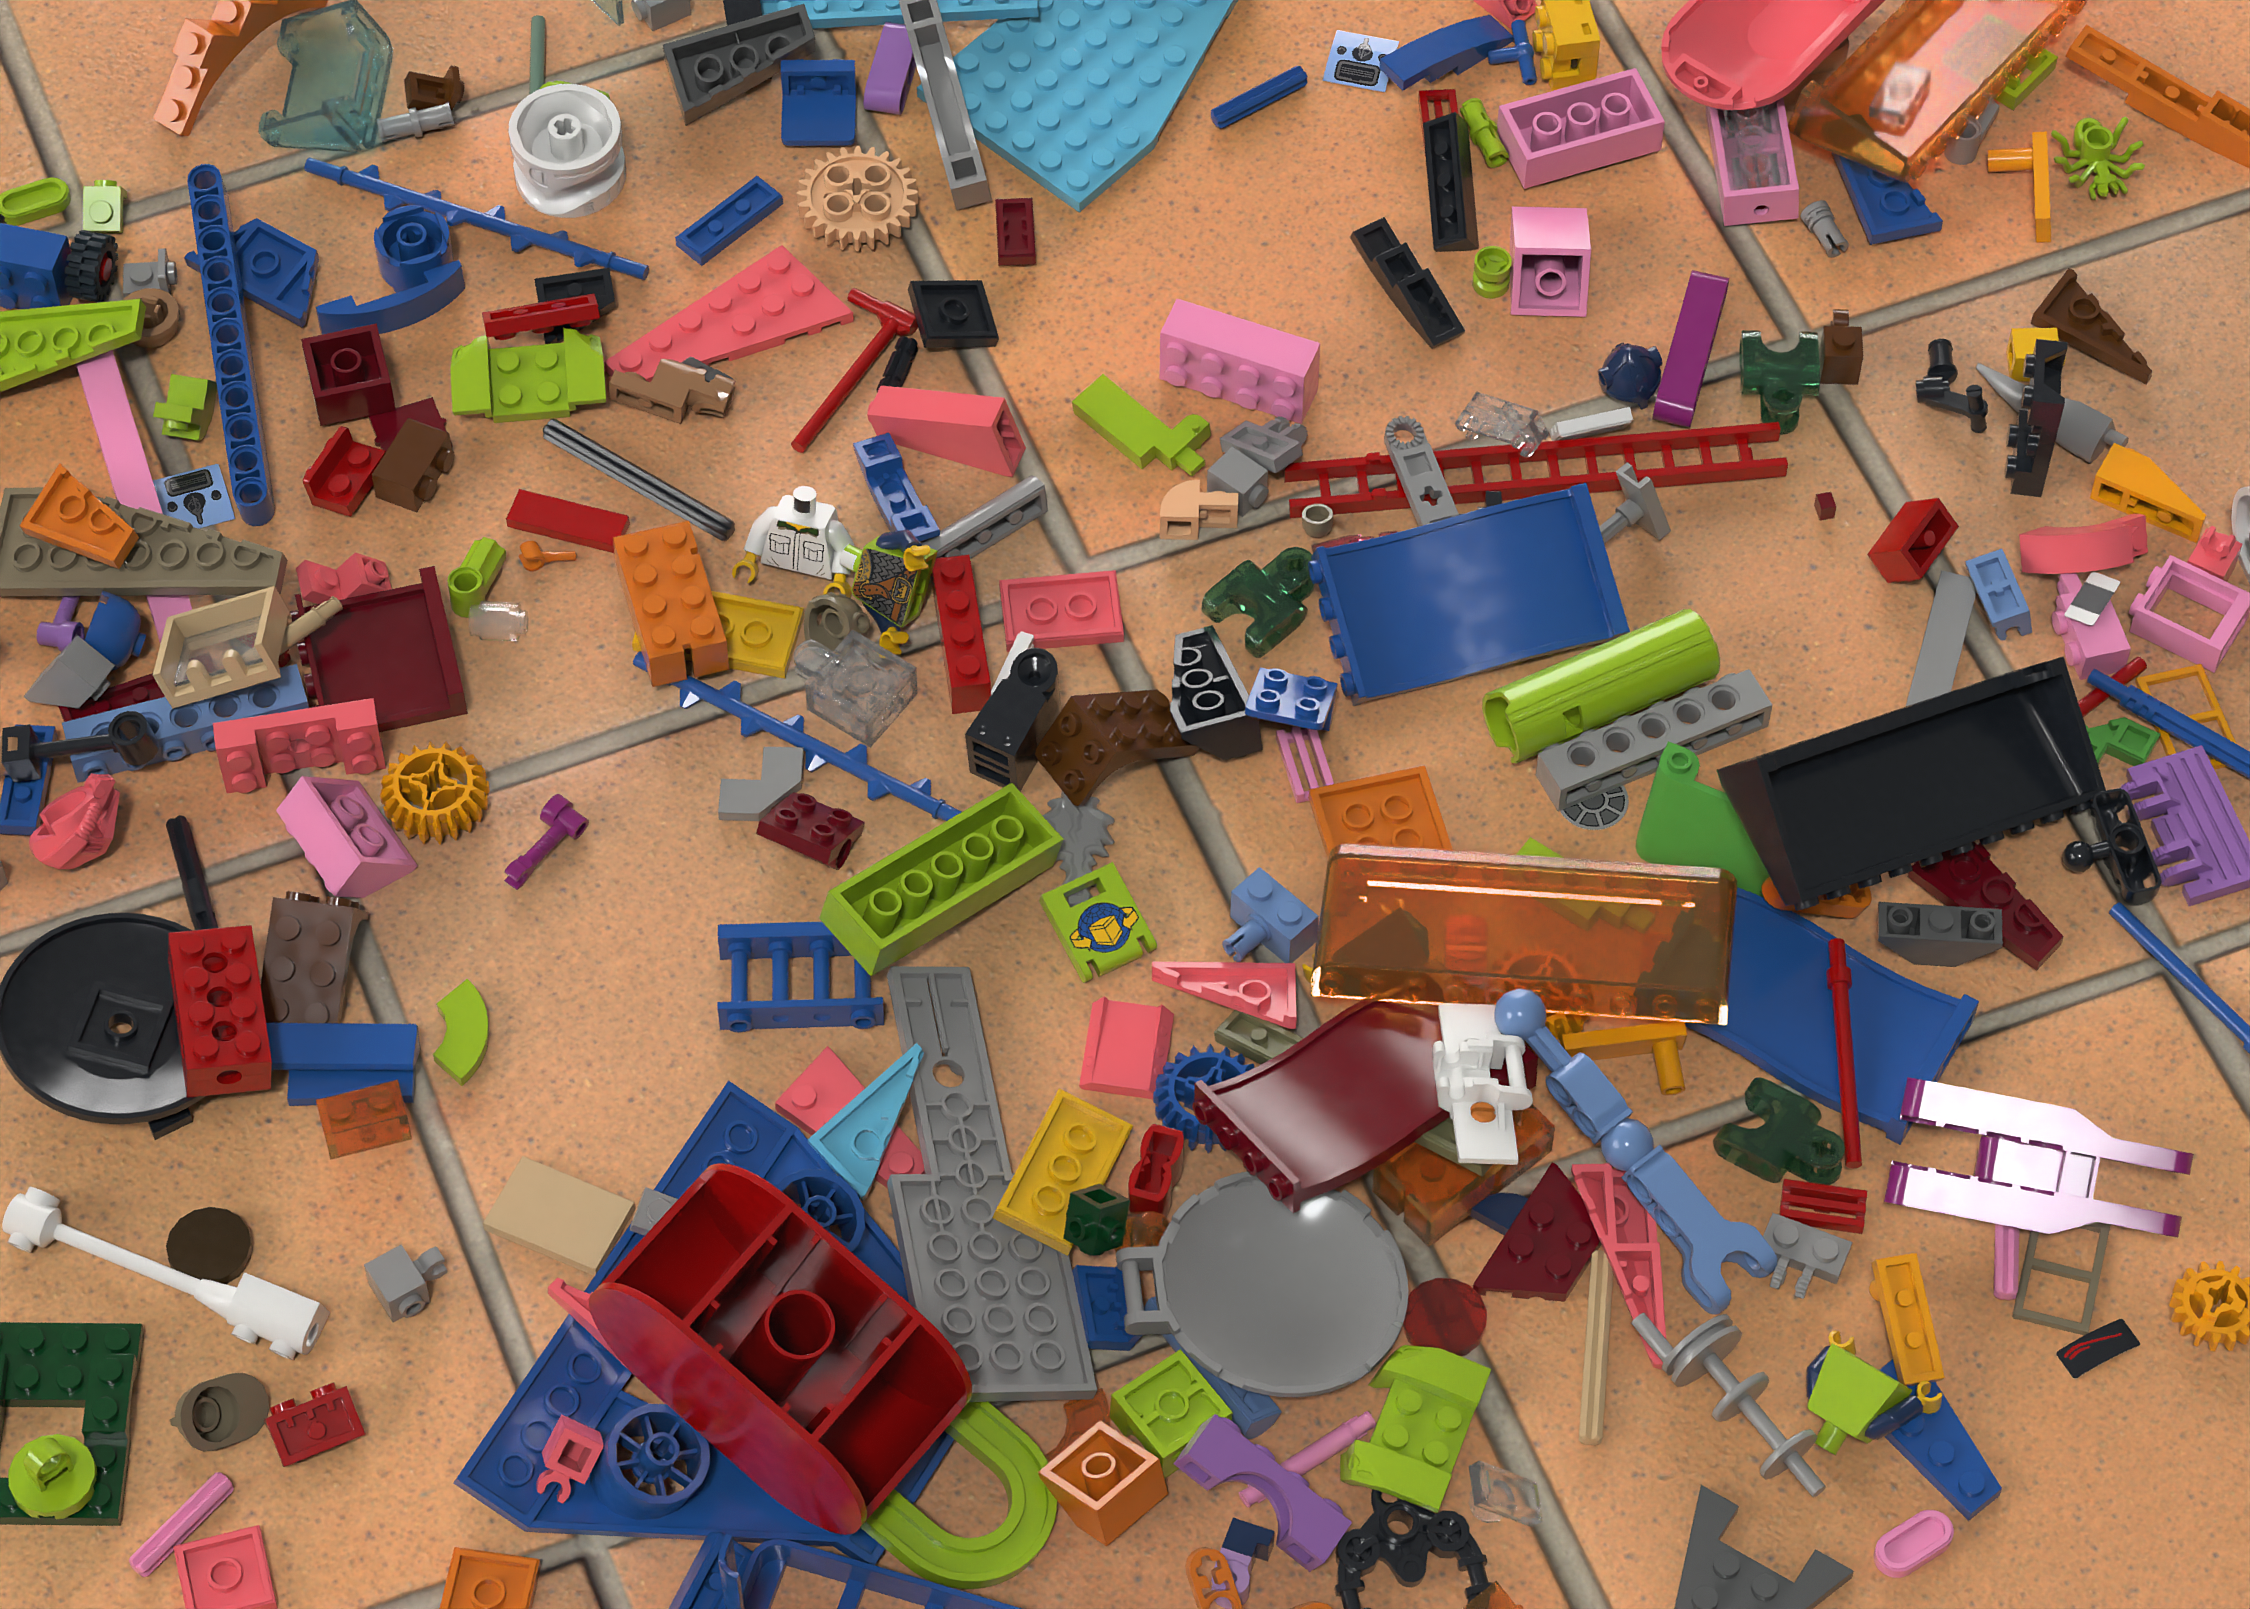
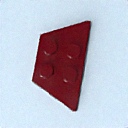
(1545, 1244)

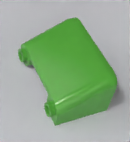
(1695, 824)

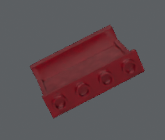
(389, 650)

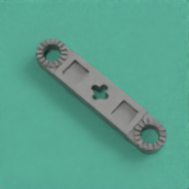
(1419, 472)

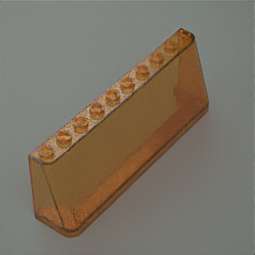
(1970, 57)
(1489, 923)

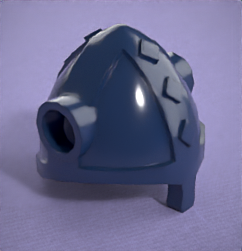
(1631, 373)

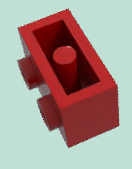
(1913, 540)

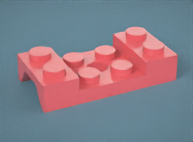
(270, 744)

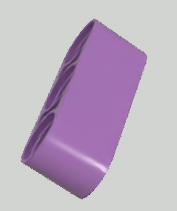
(890, 71)

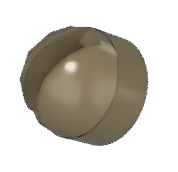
(1317, 520)

